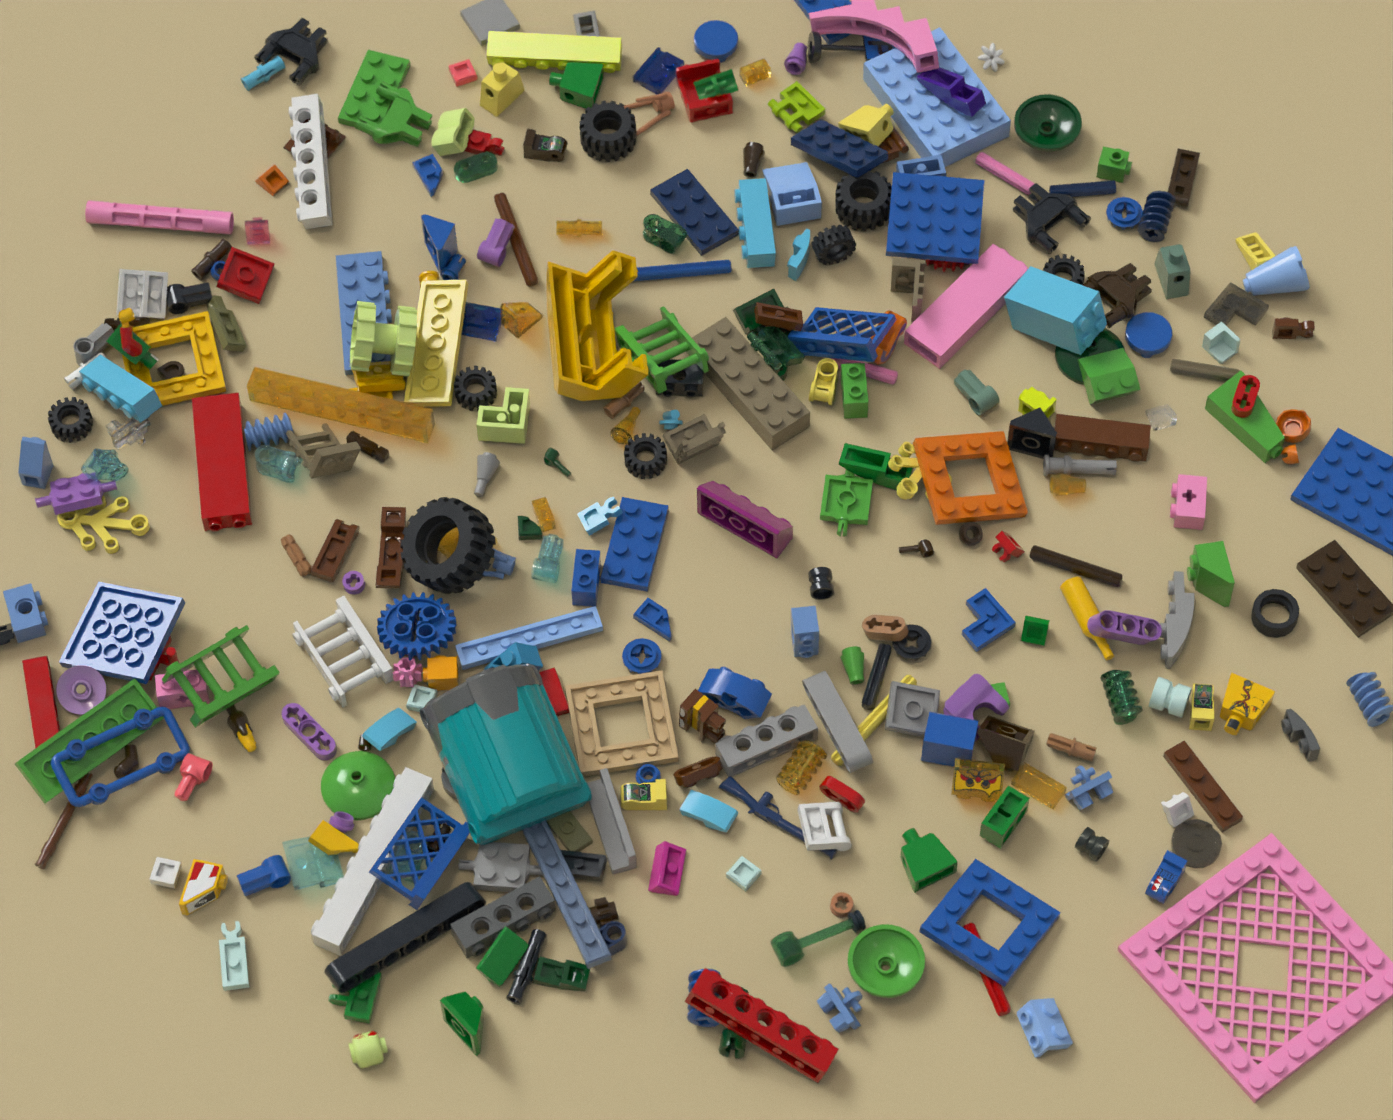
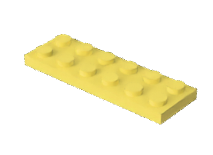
(437, 343)

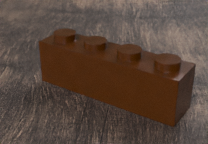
(1102, 437)

